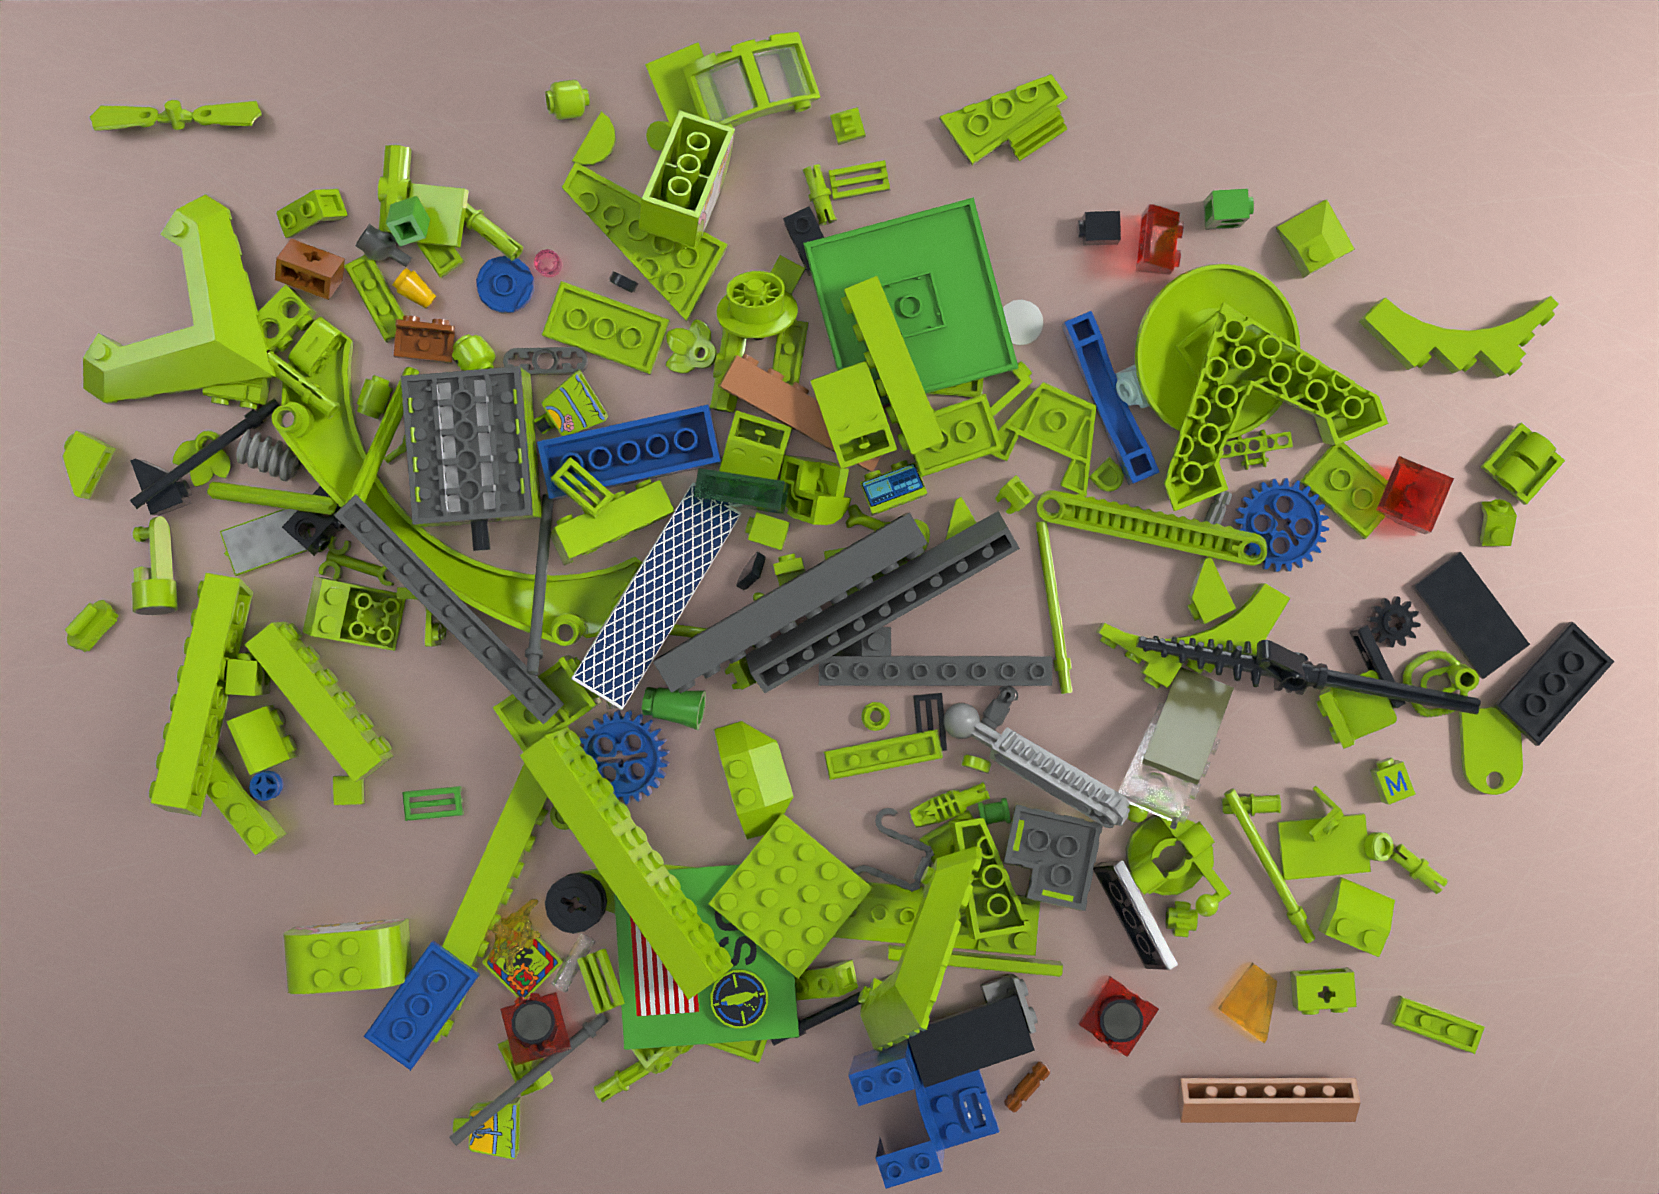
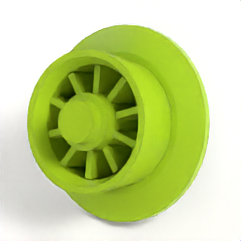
(756, 306)

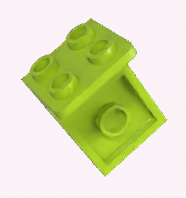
(577, 702)

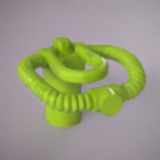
(1460, 676)

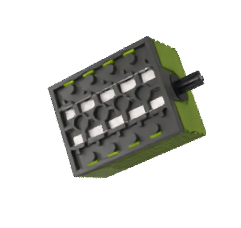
(471, 449)

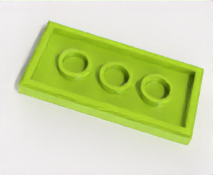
(605, 327)

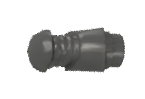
(999, 708)

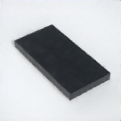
(1471, 615)
(1553, 683)
(1134, 915)
(971, 1040)

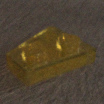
(1252, 1001)

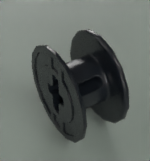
(561, 911)

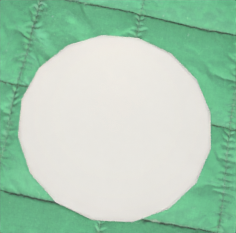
(1023, 321)

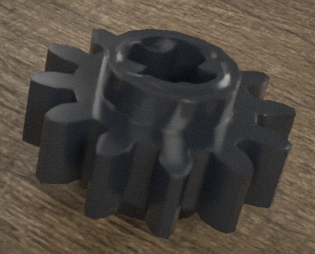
(1403, 627)

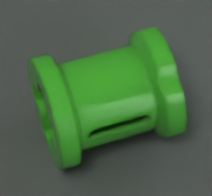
(995, 812)

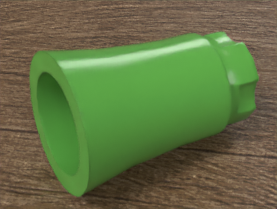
(675, 707)

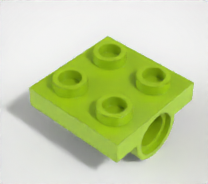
(1523, 463)

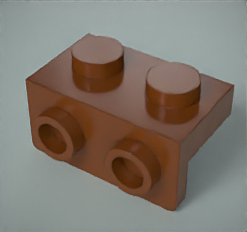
(424, 340)

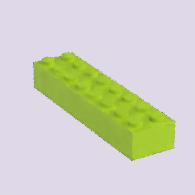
(201, 696)

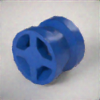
(260, 787)

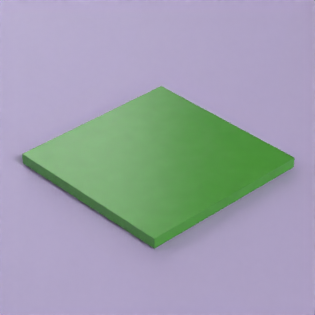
(936, 286)

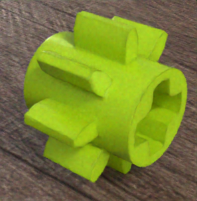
(1181, 919)

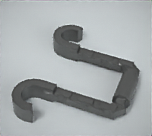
(924, 863)

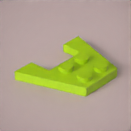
(1058, 423)

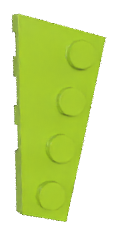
(985, 125)

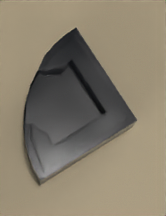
(752, 571)

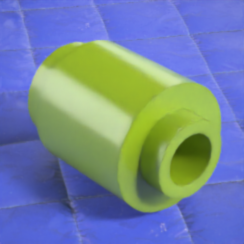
(374, 397)

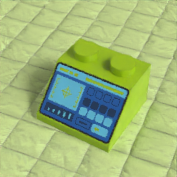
(893, 487)

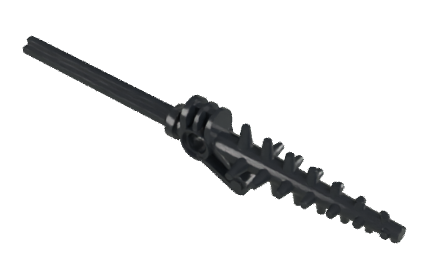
(1296, 672)

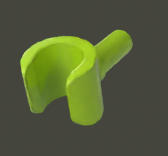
(401, 449)

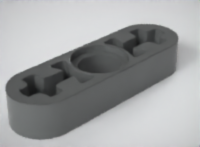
(567, 353)

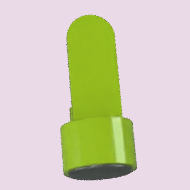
(154, 588)

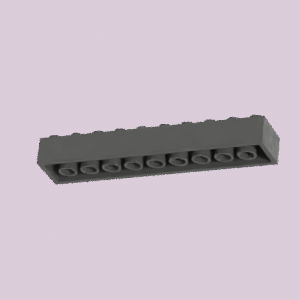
(790, 602)

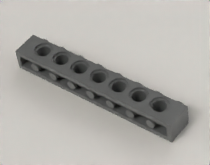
(936, 671)

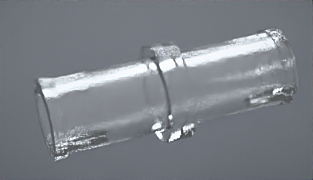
(570, 965)

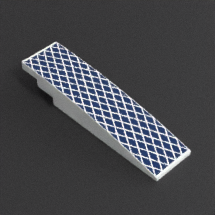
(655, 598)

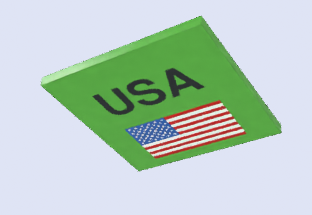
(656, 1007)

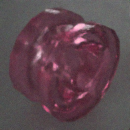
(546, 272)

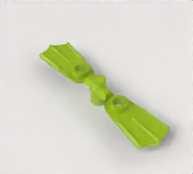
(126, 116)

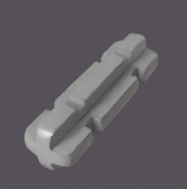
(1217, 509)

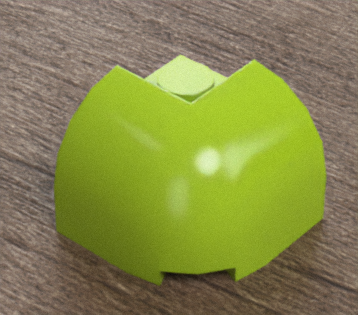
(815, 489)

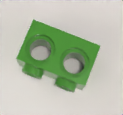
(1227, 208)

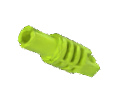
(947, 805)

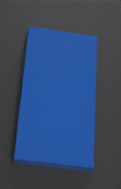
(421, 1005)

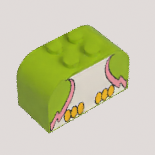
(687, 180)
(347, 956)

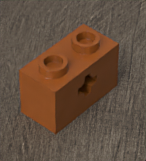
(309, 269)

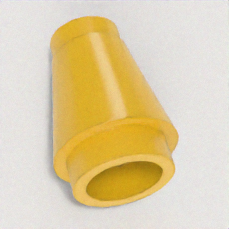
(414, 288)

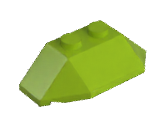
(754, 776)

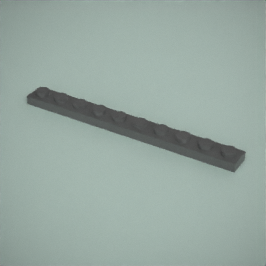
(448, 608)

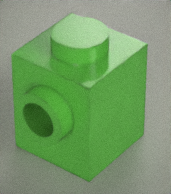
(408, 221)

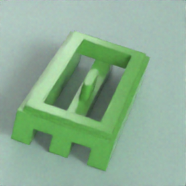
(458, 800)

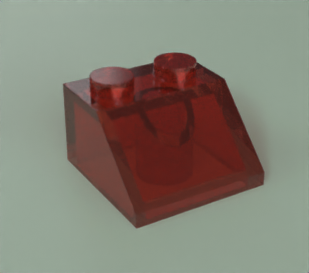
(1158, 240)
(1414, 495)

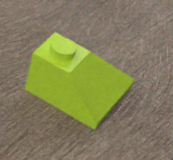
(1315, 238)

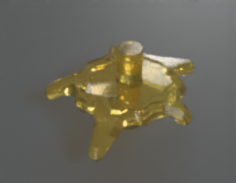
(513, 935)

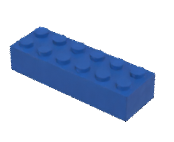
(634, 450)

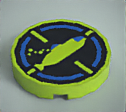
(739, 998)

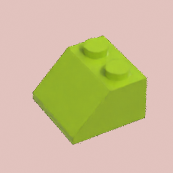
(262, 739)
(1358, 917)

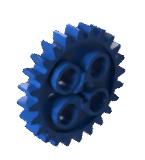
(1300, 507)
(618, 732)

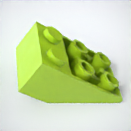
(853, 414)
(755, 447)
(353, 613)

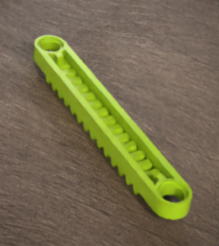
(1152, 527)

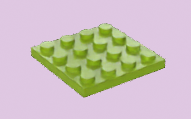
(790, 895)

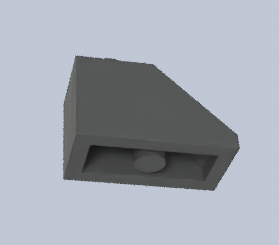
(874, 644)

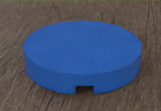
(505, 284)

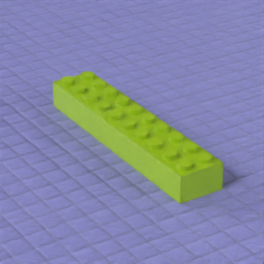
(627, 861)

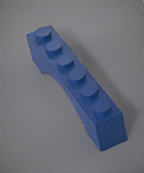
(1097, 371)

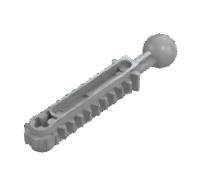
(1040, 767)

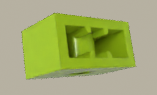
(1308, 983)

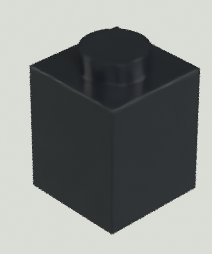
(1100, 228)

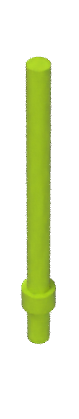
(1062, 663)
(1295, 913)

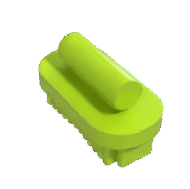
(90, 625)

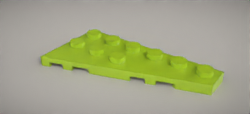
(671, 267)

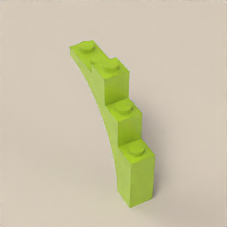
(1495, 347)
(1249, 623)

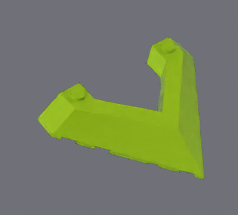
(226, 335)
(1248, 357)
(905, 999)

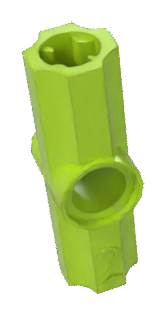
(395, 182)
(730, 346)

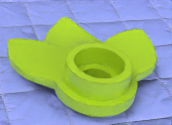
(687, 345)
(217, 464)

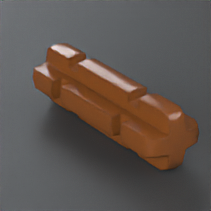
(1027, 1087)

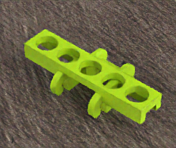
(1263, 447)

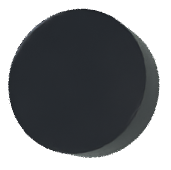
(623, 281)

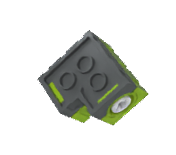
(1057, 852)

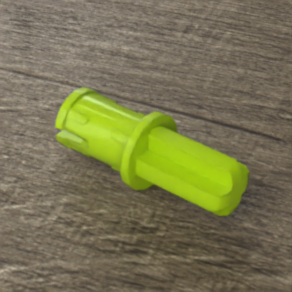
(1256, 804)
(620, 1081)

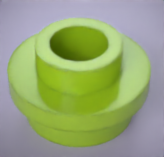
(885, 716)

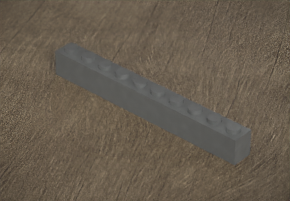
(881, 602)

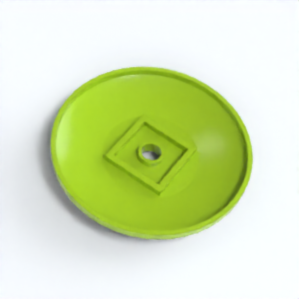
(1179, 329)

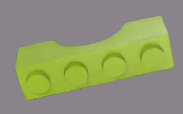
(249, 819)

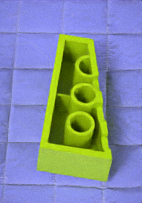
(614, 522)
(993, 902)

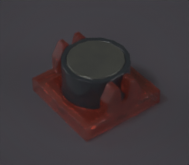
(1120, 1017)
(534, 1026)

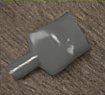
(381, 245)

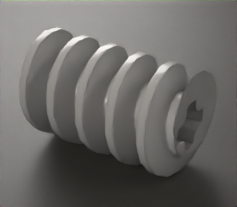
(267, 457)

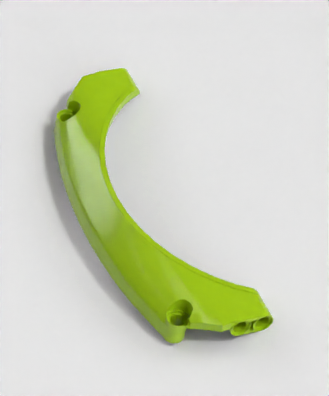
(334, 455)

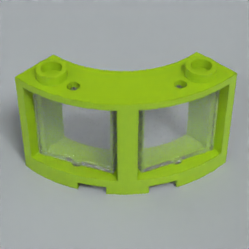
(752, 80)

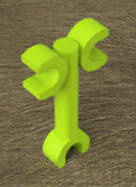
(336, 559)

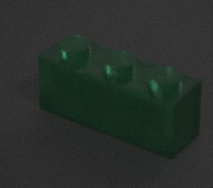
(741, 491)

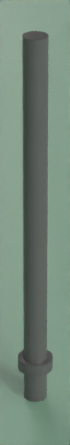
(534, 651)
(522, 1084)

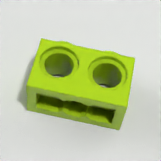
(276, 312)
(246, 676)

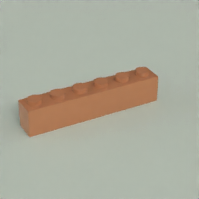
(780, 400)
(1268, 1100)

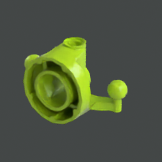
(1151, 838)

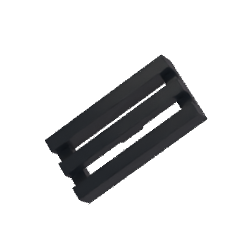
(928, 697)

